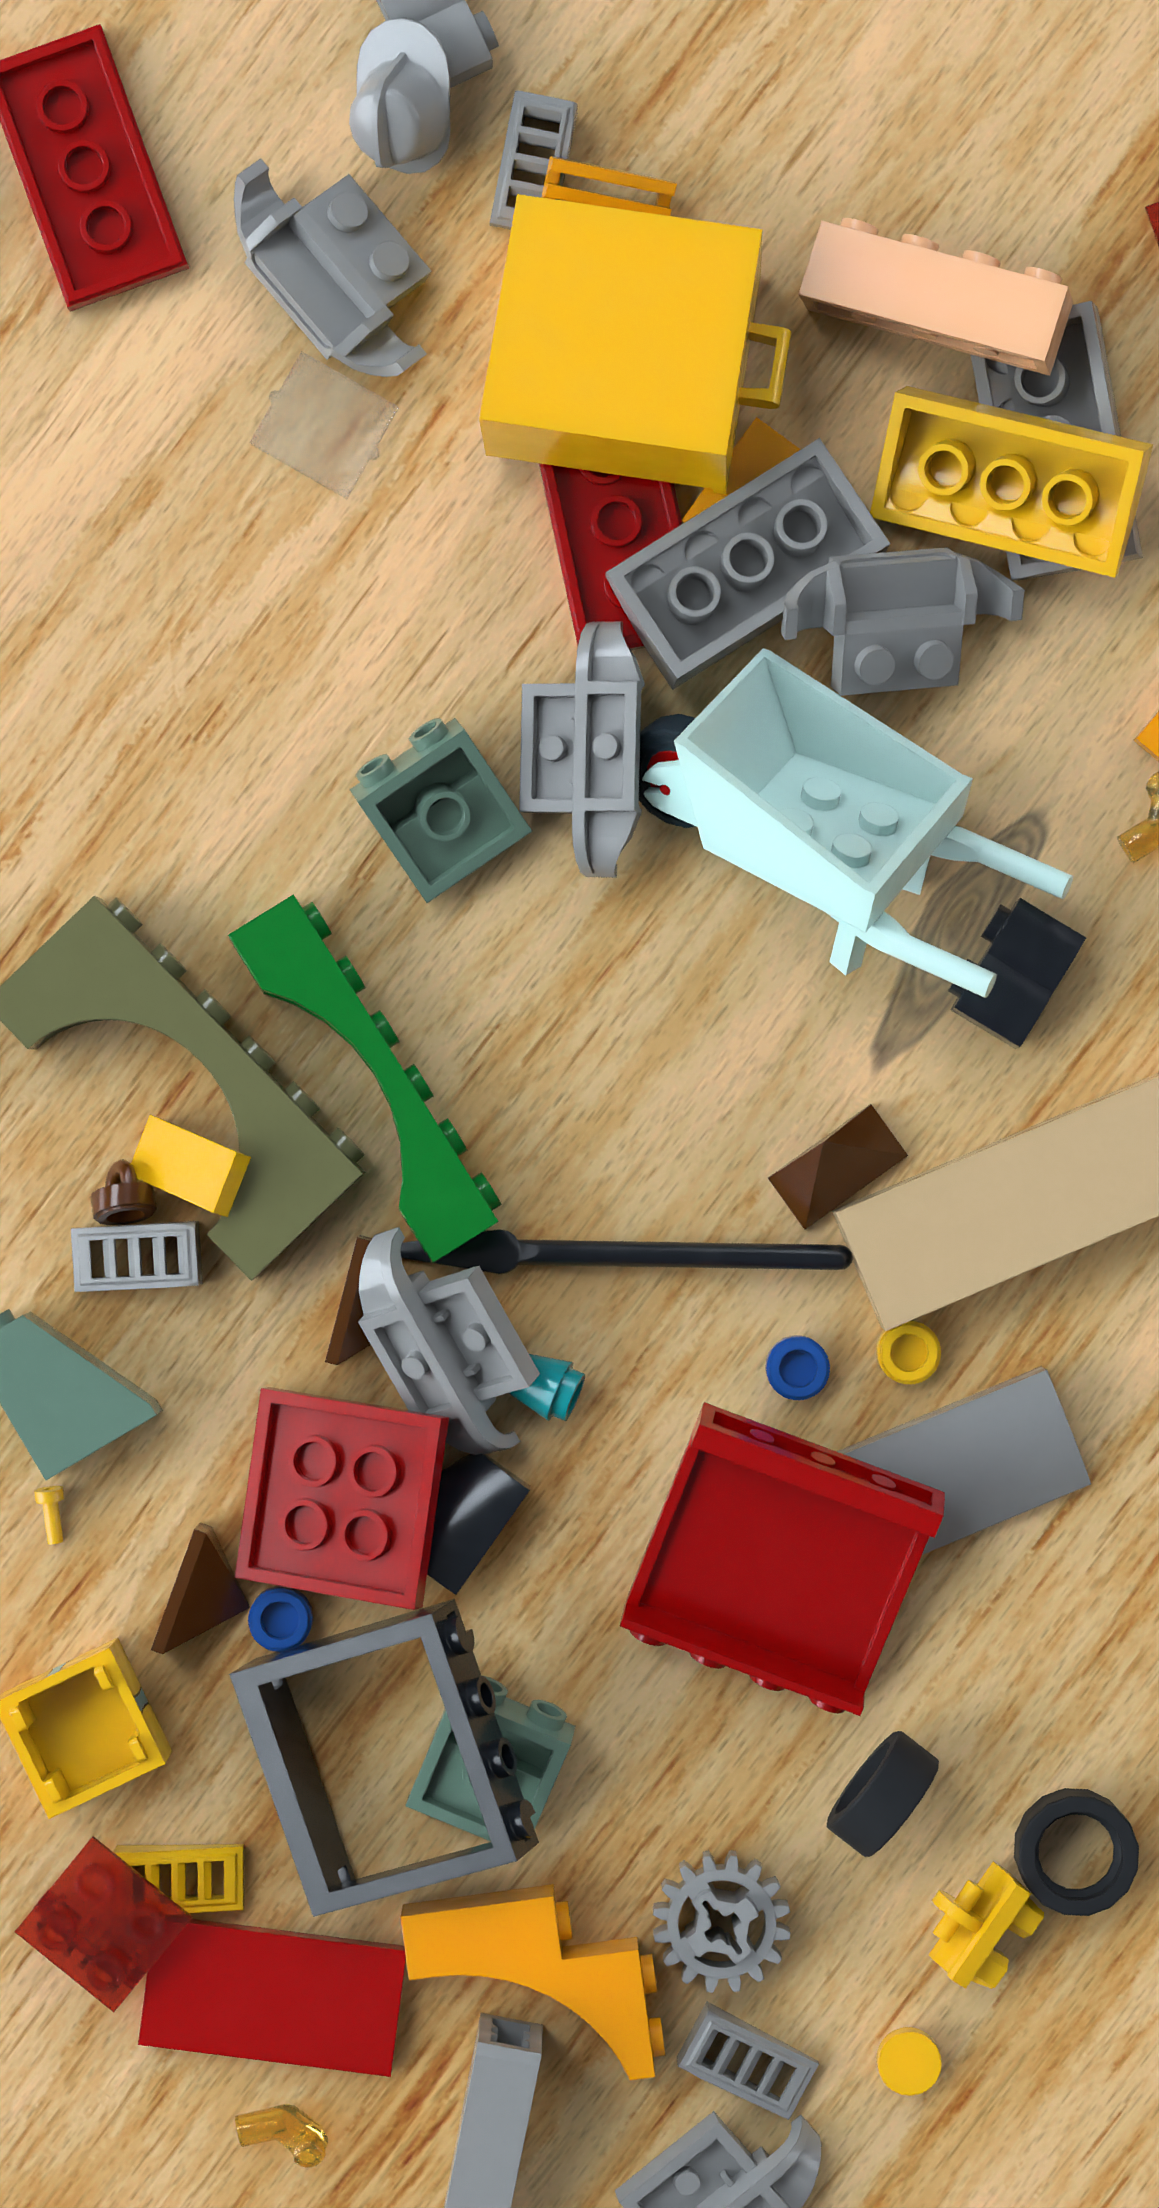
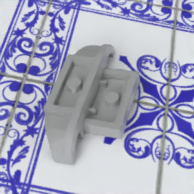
(331, 268)
(898, 615)
(586, 748)
(443, 1343)
(717, 2171)

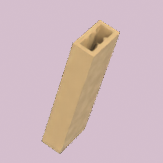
(1007, 1205)

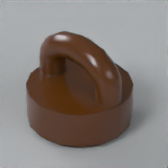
(123, 1198)

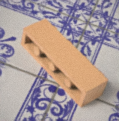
(936, 295)

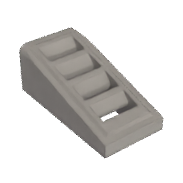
(540, 108)
(188, 1256)
(700, 2038)

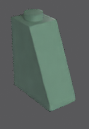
(62, 1395)

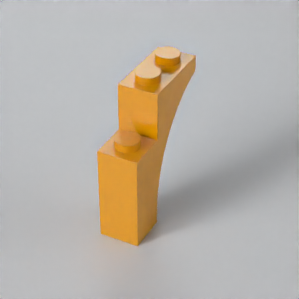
(519, 1940)

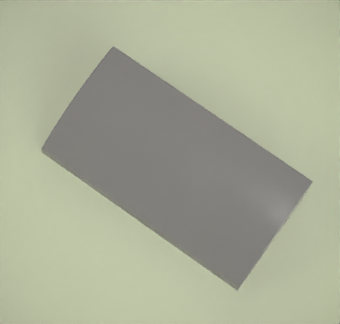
(1073, 394)
(734, 563)
(987, 1454)

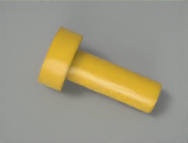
(49, 1497)

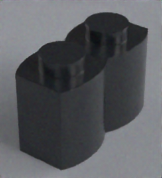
(1030, 959)

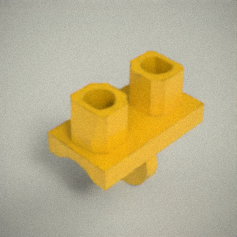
(976, 1924)

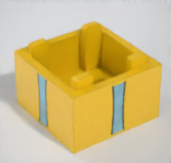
(83, 1728)

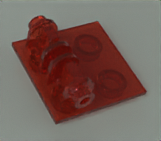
(103, 1924)

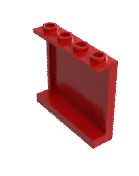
(780, 1559)

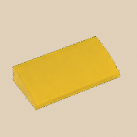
(1010, 480)

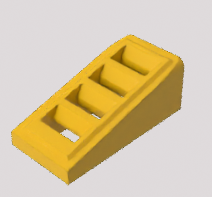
(203, 1854)

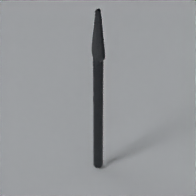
(501, 1252)

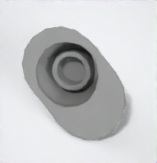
(402, 97)

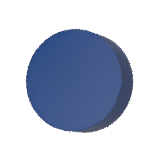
(797, 1367)
(280, 1618)

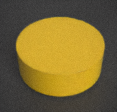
(908, 1352)
(908, 2061)

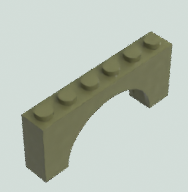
(105, 972)

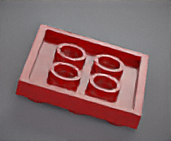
(341, 1498)

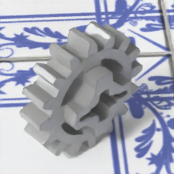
(697, 1937)

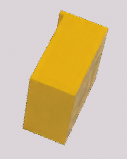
(625, 343)

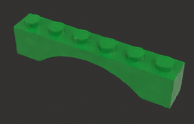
(294, 965)

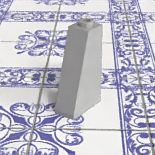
(495, 2113)

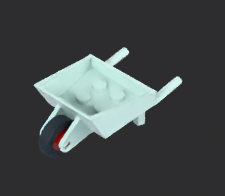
(823, 808)

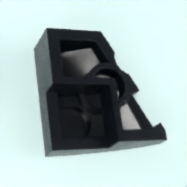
(471, 1511)

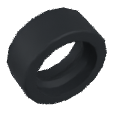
(882, 1794)
(1094, 1897)

